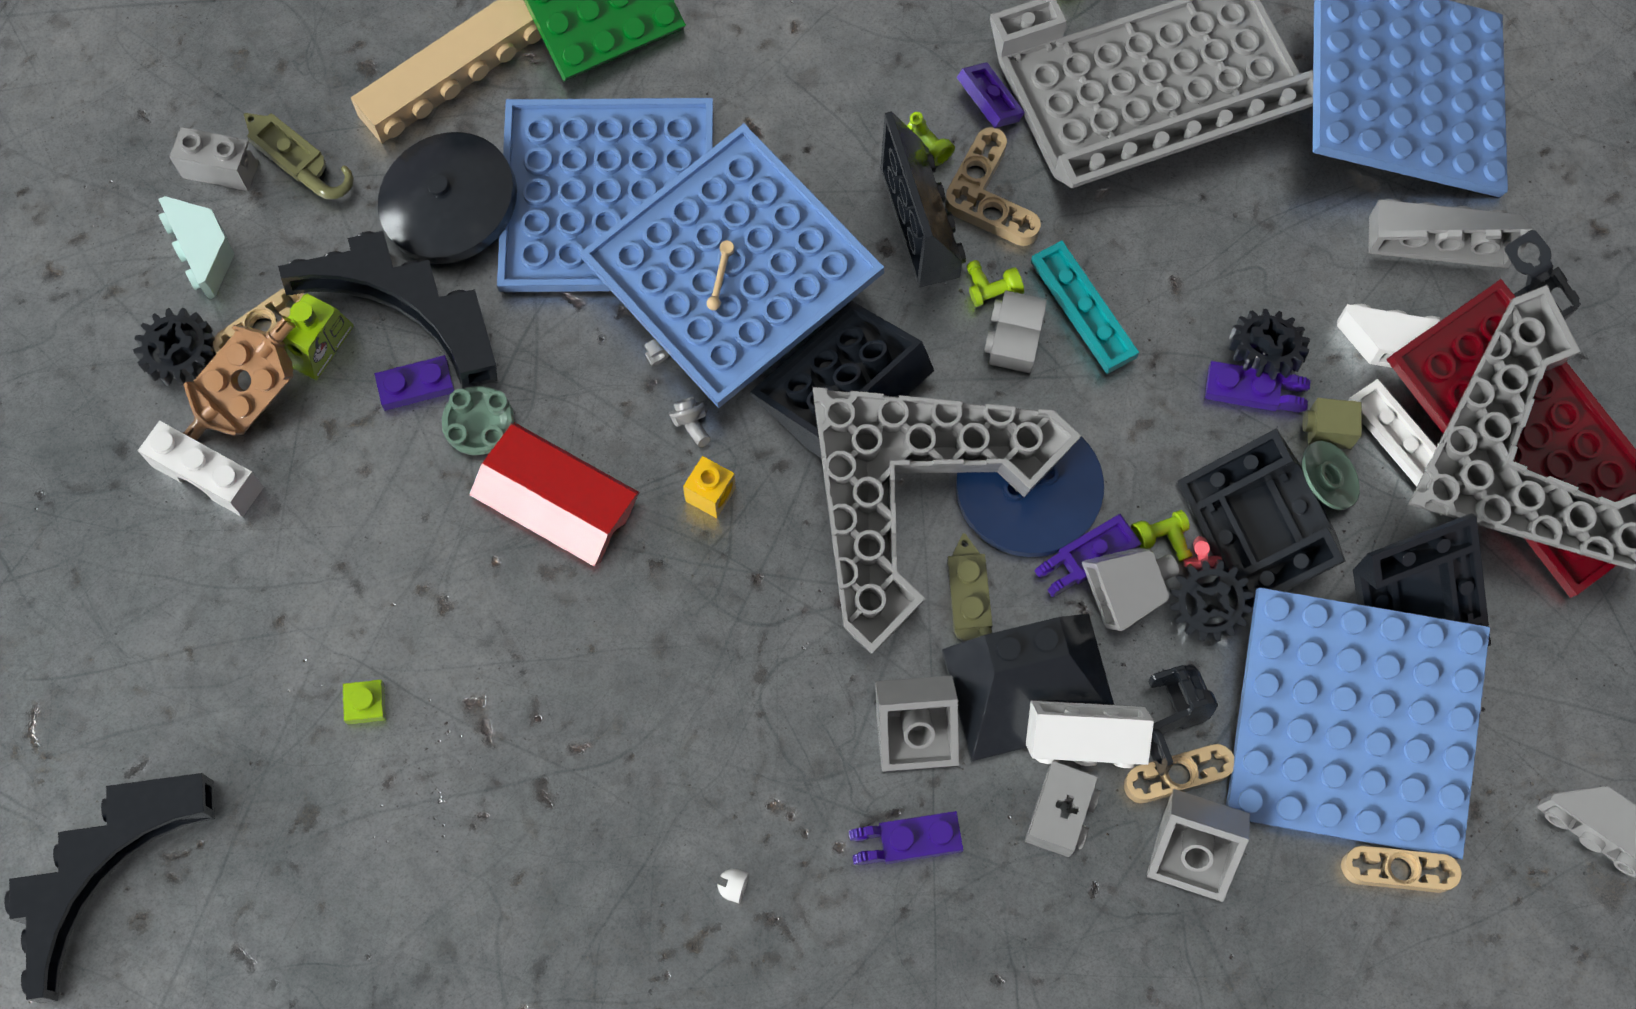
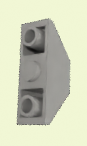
(1600, 819)

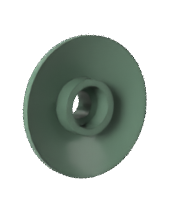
(1330, 475)

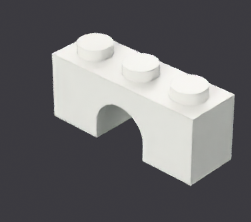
(201, 466)

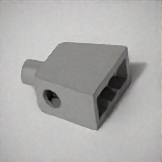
(1129, 584)

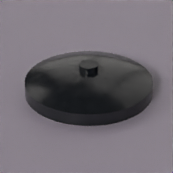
(447, 197)

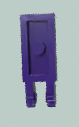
(1240, 387)
(1105, 539)
(910, 839)

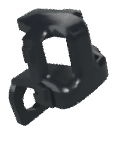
(1543, 273)
(1200, 708)

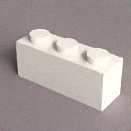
(1089, 733)

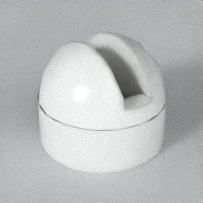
(735, 886)

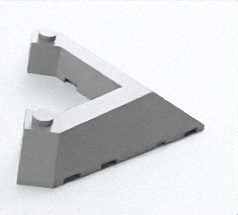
(875, 436)
(1476, 453)

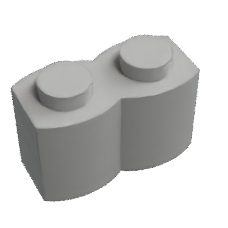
(1016, 331)

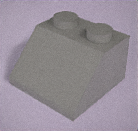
(917, 723)
(1199, 845)

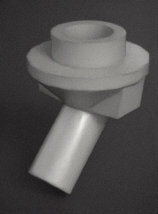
(687, 414)

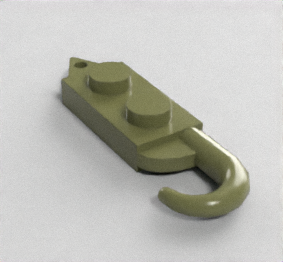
(294, 154)
(969, 591)

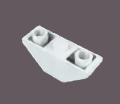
(1381, 332)

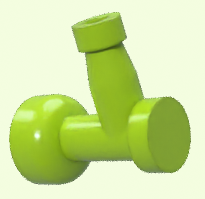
(941, 149)
(984, 290)
(1172, 527)

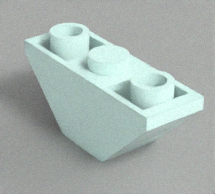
(199, 242)

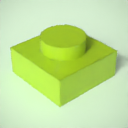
(364, 702)

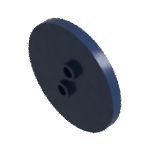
(1045, 519)

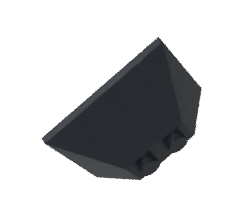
(1263, 516)
(1428, 574)
(1011, 667)

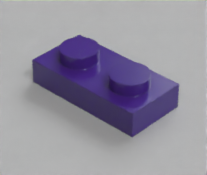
(990, 95)
(414, 383)

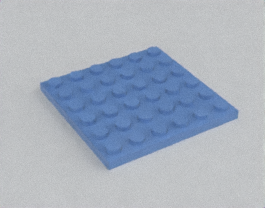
(1412, 90)
(583, 172)
(779, 285)
(1359, 722)

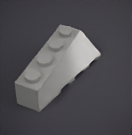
(1444, 233)

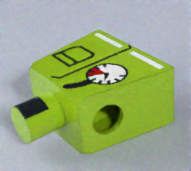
(317, 335)

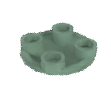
(476, 419)

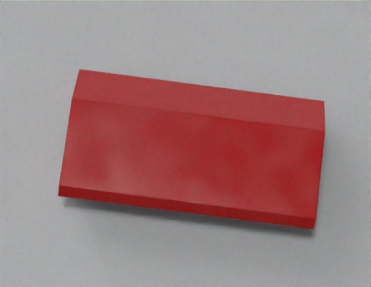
(553, 493)

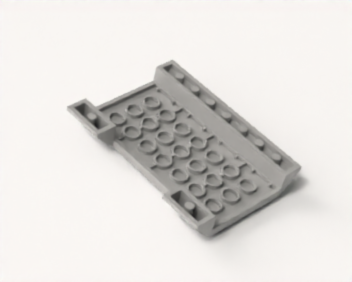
(1144, 81)

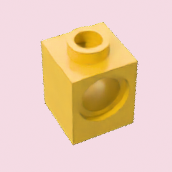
(709, 487)

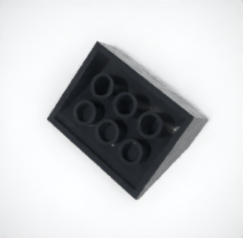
(919, 205)
(846, 355)

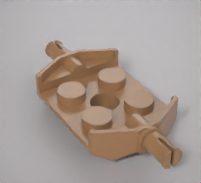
(215, 392)

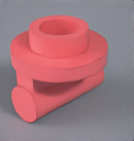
(1202, 549)

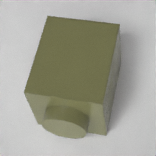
(1334, 422)

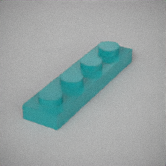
(1084, 307)

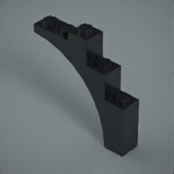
(409, 288)
(86, 857)

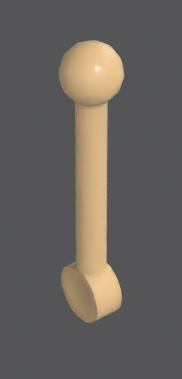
(726, 250)

